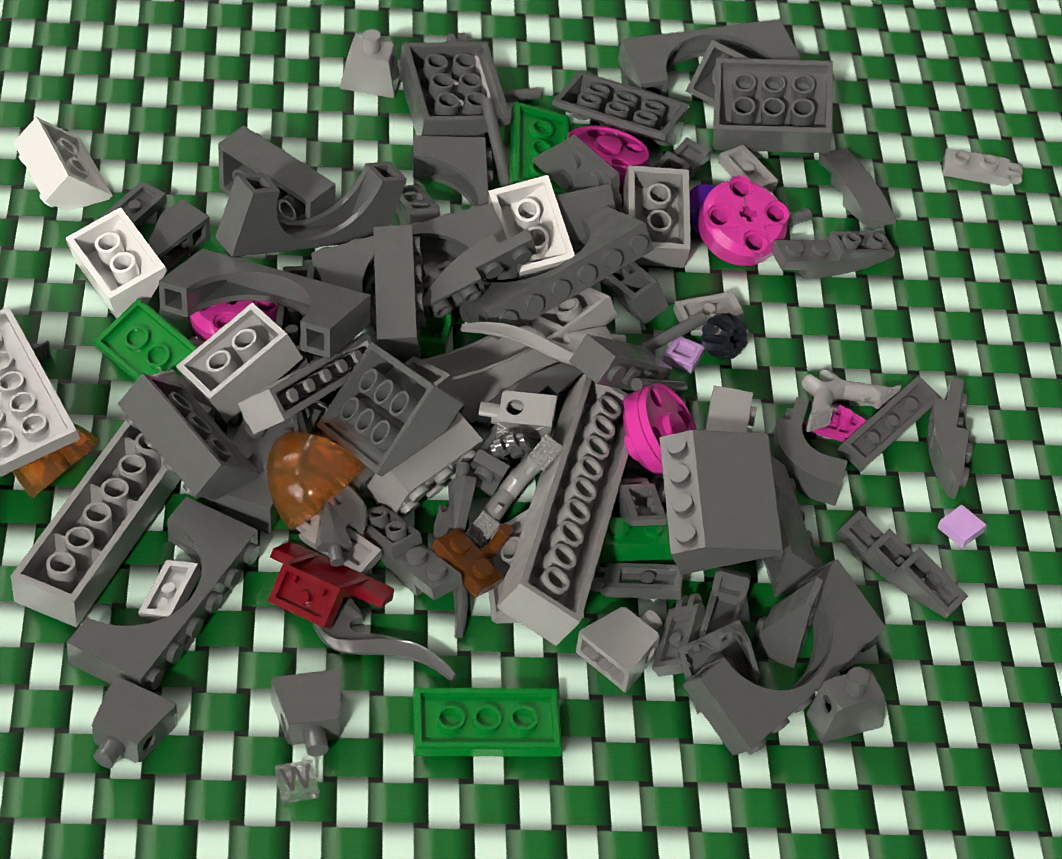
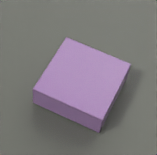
(683, 354)
(961, 526)

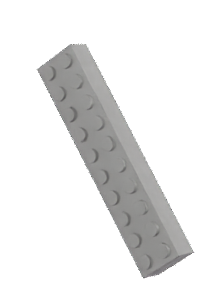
(568, 514)

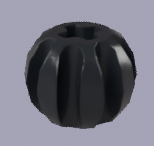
(724, 336)

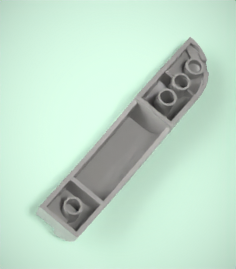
(492, 365)

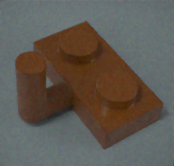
(473, 563)

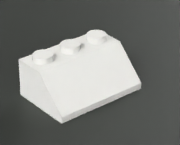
(60, 167)
(534, 208)
(117, 261)

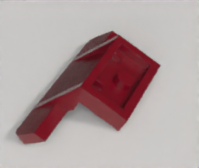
(316, 589)

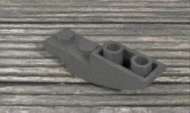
(837, 255)
(463, 277)
(948, 440)
(407, 556)

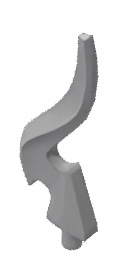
(551, 348)

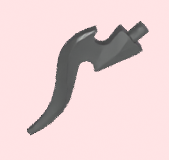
(336, 518)
(451, 518)
(347, 641)

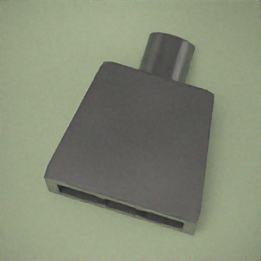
(847, 705)
(308, 708)
(131, 723)

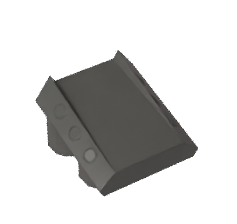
(728, 643)

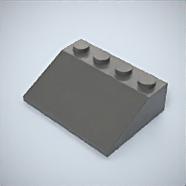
(447, 86)
(773, 105)
(623, 108)
(387, 411)
(720, 498)

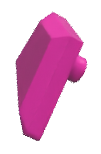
(842, 424)

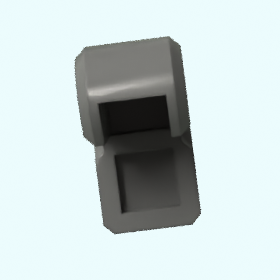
(726, 599)

